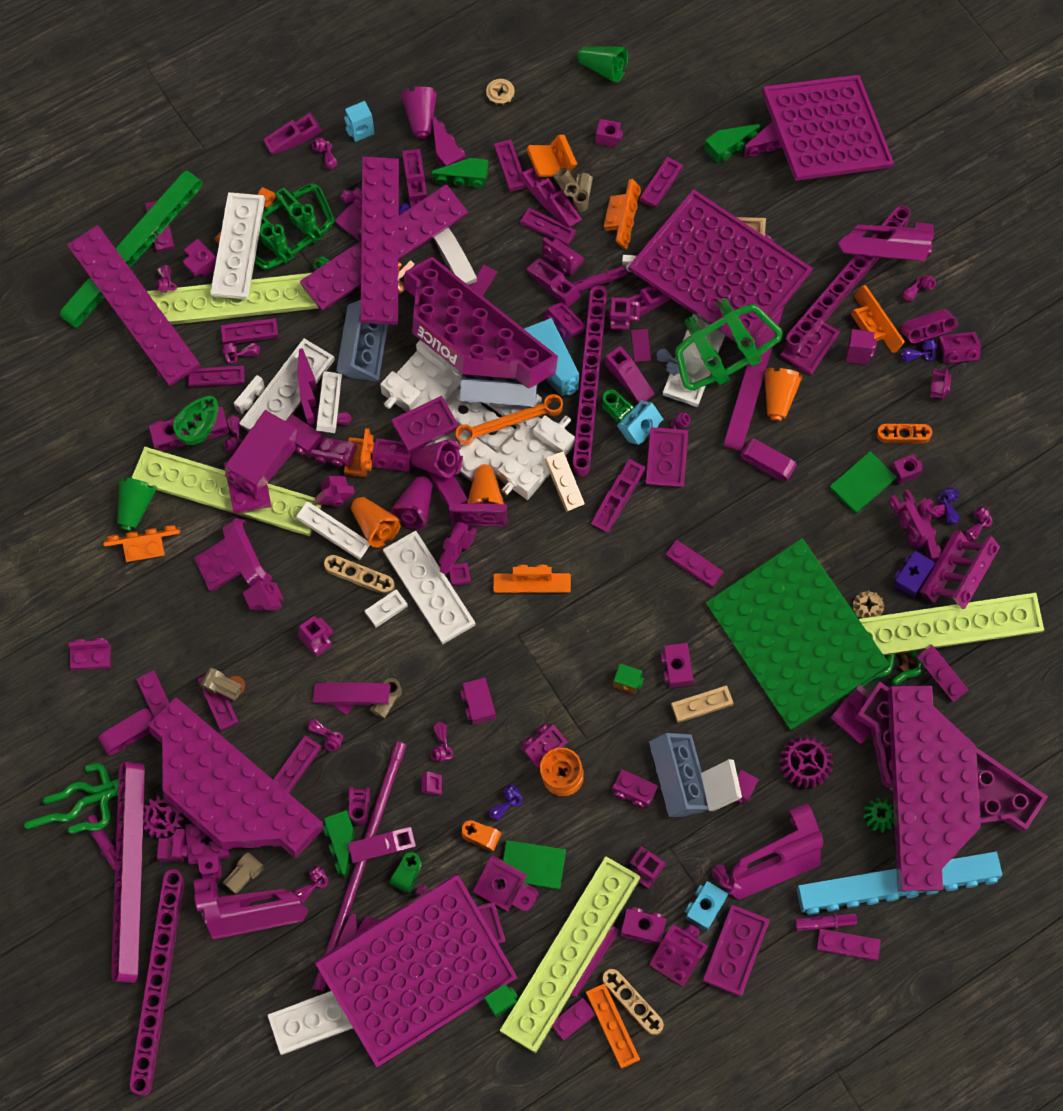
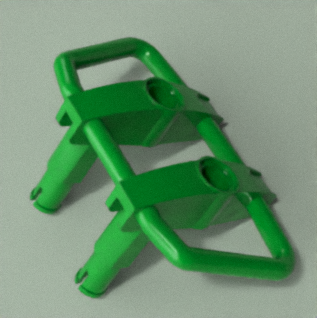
(305, 223)
(739, 332)

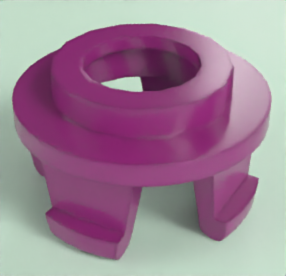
(940, 383)

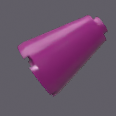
(420, 109)
(439, 458)
(414, 504)

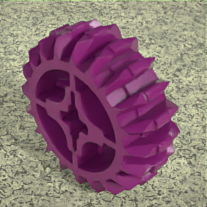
(812, 766)

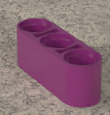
(929, 326)
(768, 460)
(126, 732)

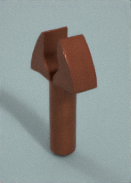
(906, 661)

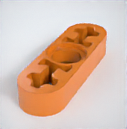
(899, 439)

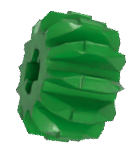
(871, 815)

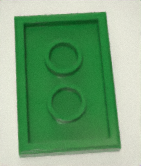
(862, 482)
(540, 863)

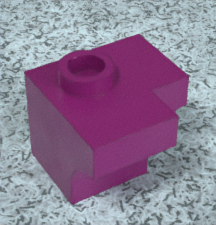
(199, 259)
(622, 312)
(334, 491)
(263, 596)
(315, 635)
(173, 848)
(647, 866)

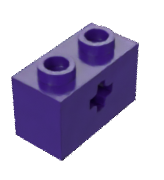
(910, 584)

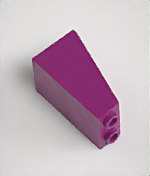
(261, 453)

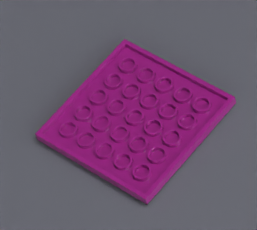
(827, 127)

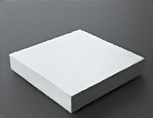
(721, 785)

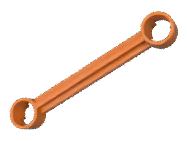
(509, 420)

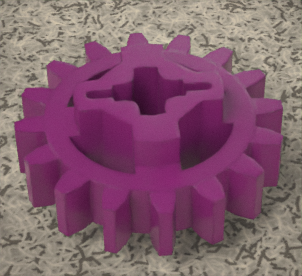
(153, 823)

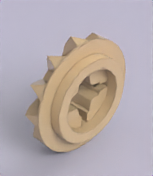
(495, 86)
(862, 611)

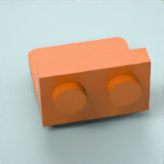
(552, 157)
(361, 460)

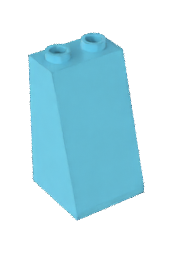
(566, 378)

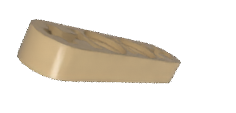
(357, 578)
(632, 1002)

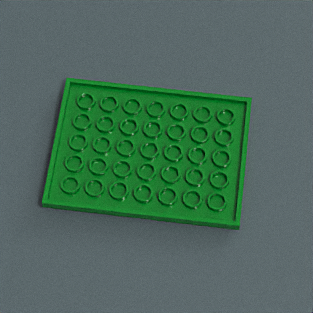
(797, 634)

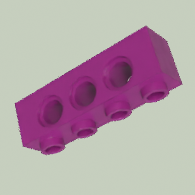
(166, 442)

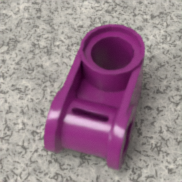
(359, 802)

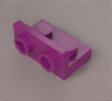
(565, 321)
(960, 347)
(335, 452)
(391, 455)
(90, 654)
(542, 742)
(634, 789)

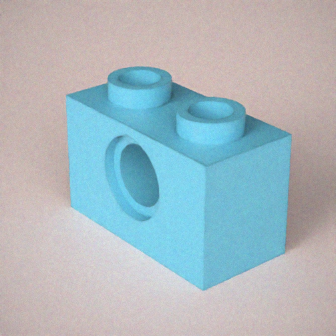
(359, 121)
(631, 424)
(712, 895)

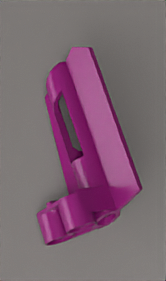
(903, 243)
(797, 854)
(234, 916)

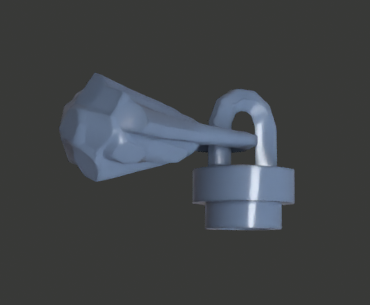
(664, 356)

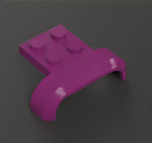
(231, 558)

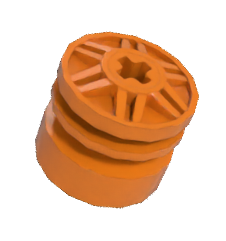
(563, 761)

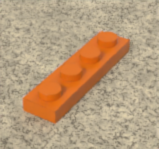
(612, 1026)

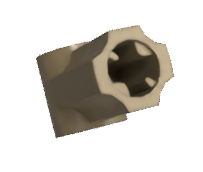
(566, 182)
(585, 182)
(215, 681)
(383, 710)
(246, 869)

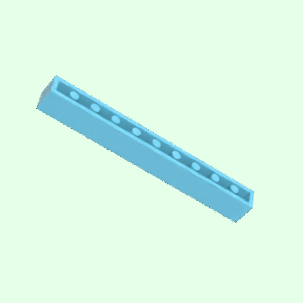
(883, 884)

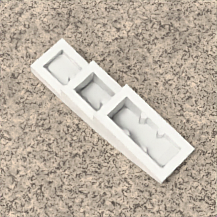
(454, 256)

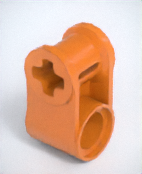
(483, 836)

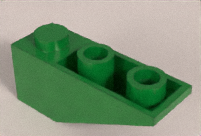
(727, 141)
(467, 172)
(341, 833)

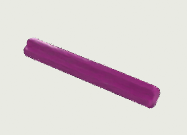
(604, 946)

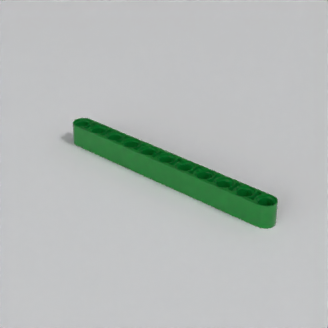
(136, 243)

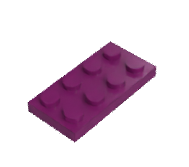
(736, 950)

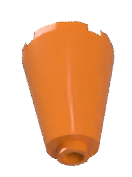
(780, 391)
(485, 487)
(375, 522)

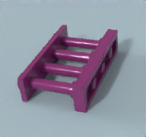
(949, 560)

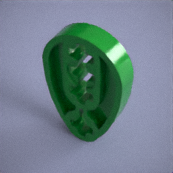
(204, 427)

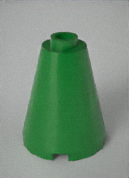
(604, 60)
(132, 502)

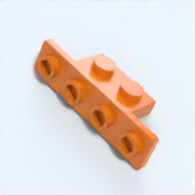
(622, 212)
(873, 319)
(142, 545)
(532, 580)

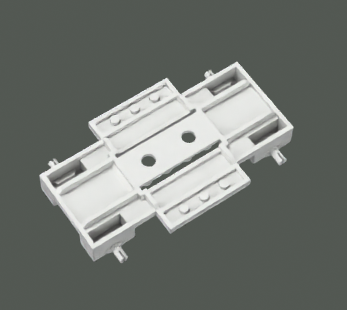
(516, 453)

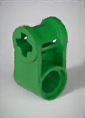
(618, 409)
(405, 876)

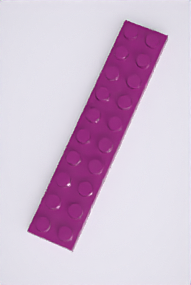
(414, 229)
(379, 240)
(134, 305)

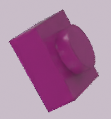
(459, 574)
(431, 783)

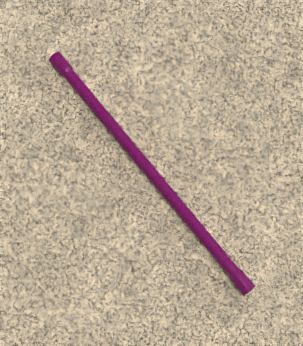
(395, 759)

